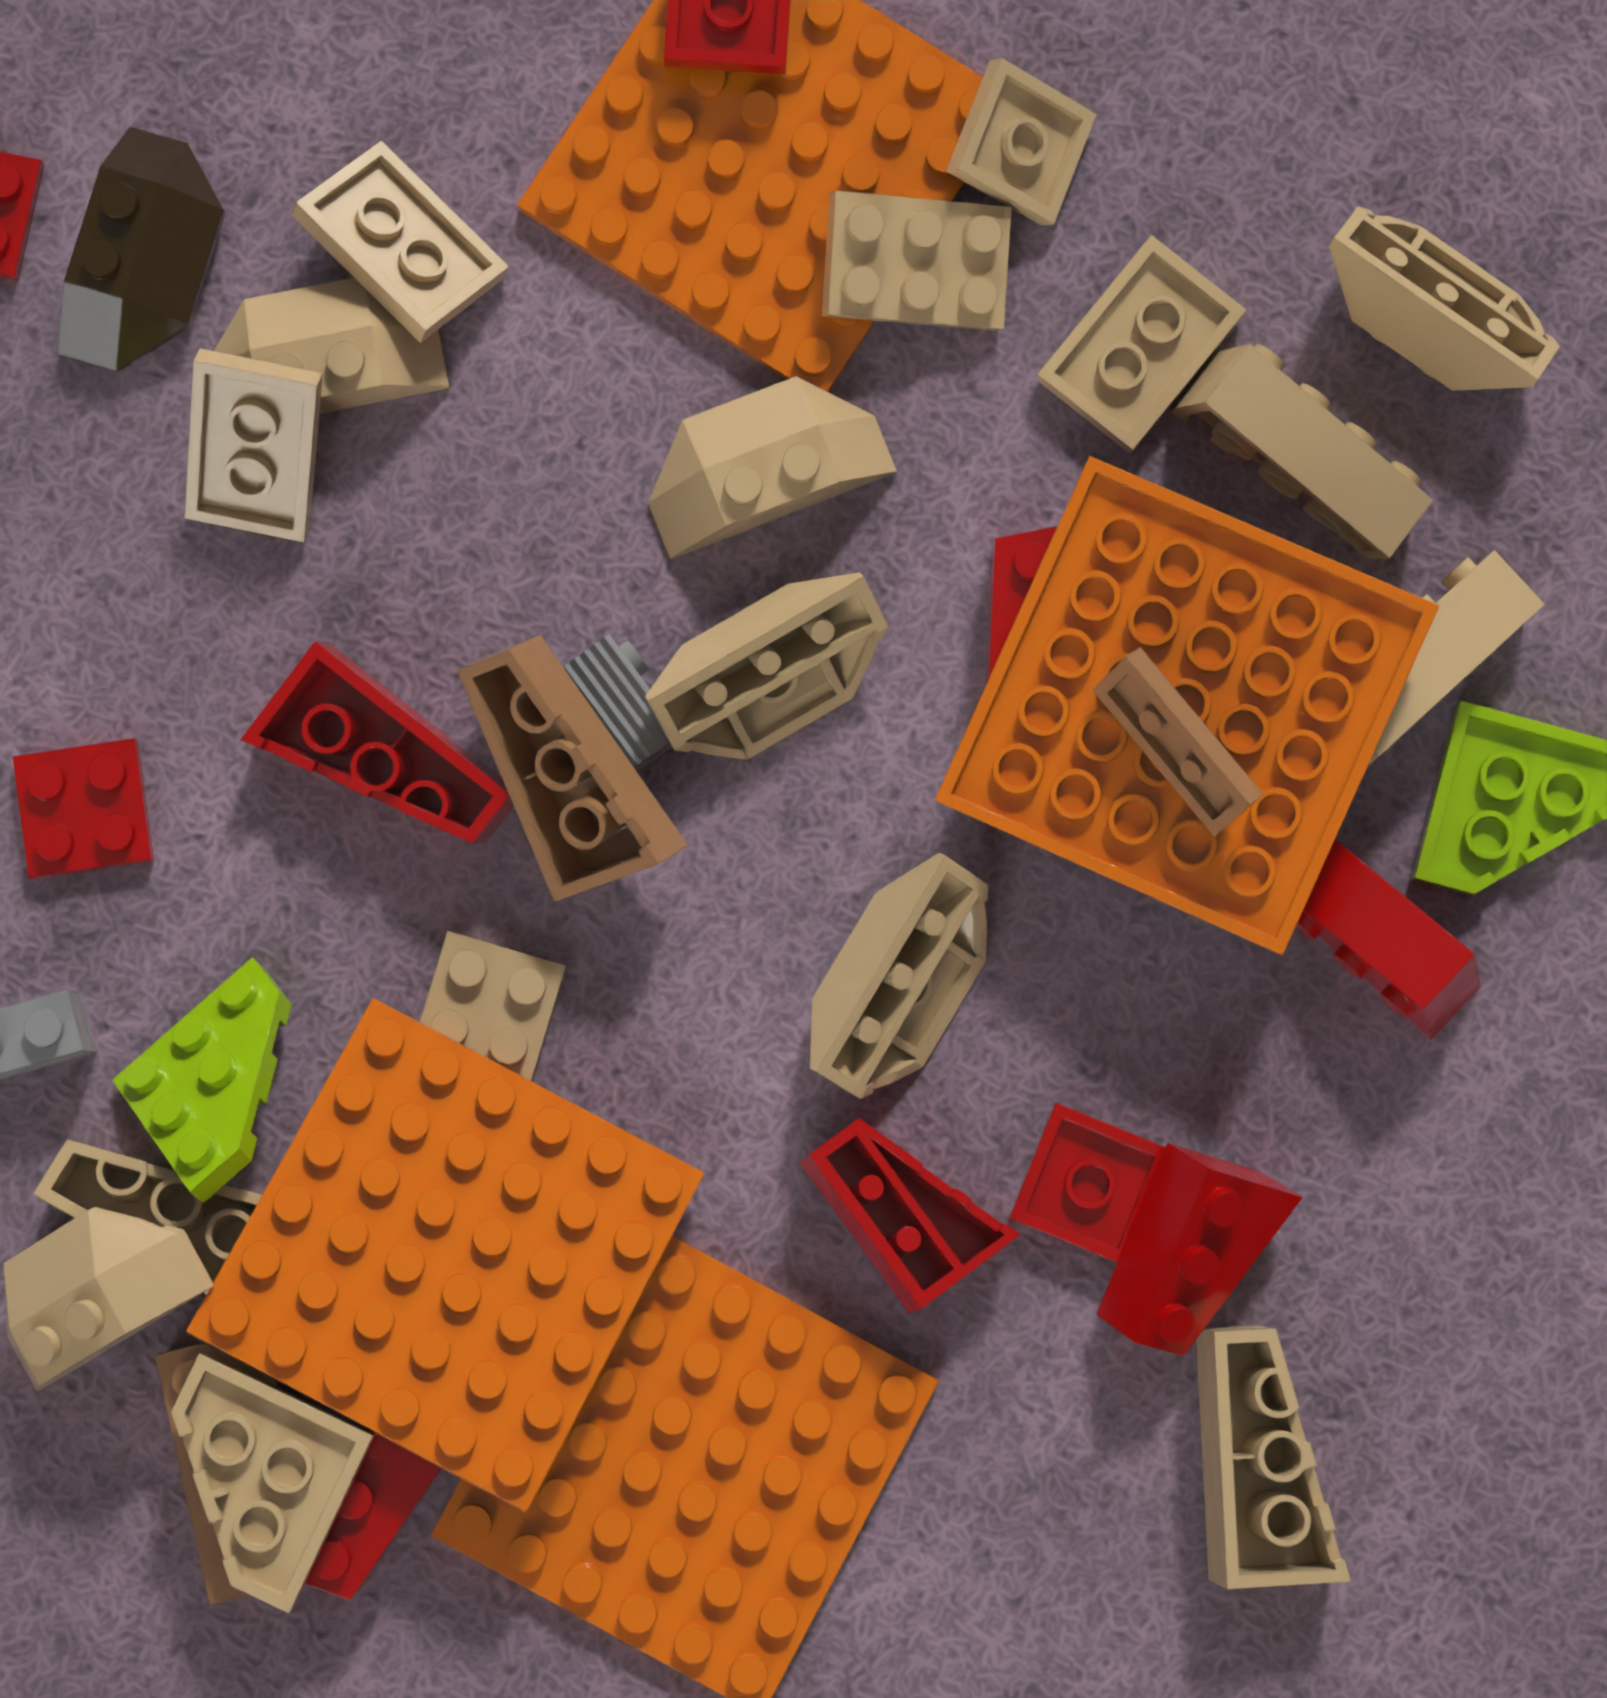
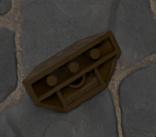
(139, 252)

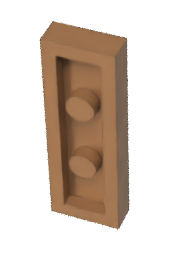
(1177, 741)

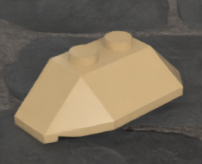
(1437, 306)
(343, 335)
(763, 462)
(769, 668)
(900, 977)
(94, 1289)

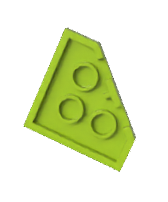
(1507, 797)
(207, 1077)

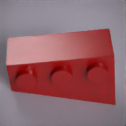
(1389, 942)
(903, 1215)
(1191, 1247)

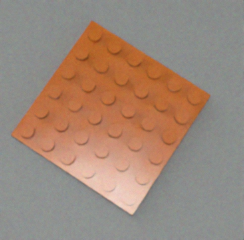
(724, 178)
(1263, 642)
(446, 1254)
(707, 1477)

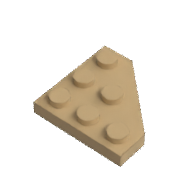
(266, 1474)

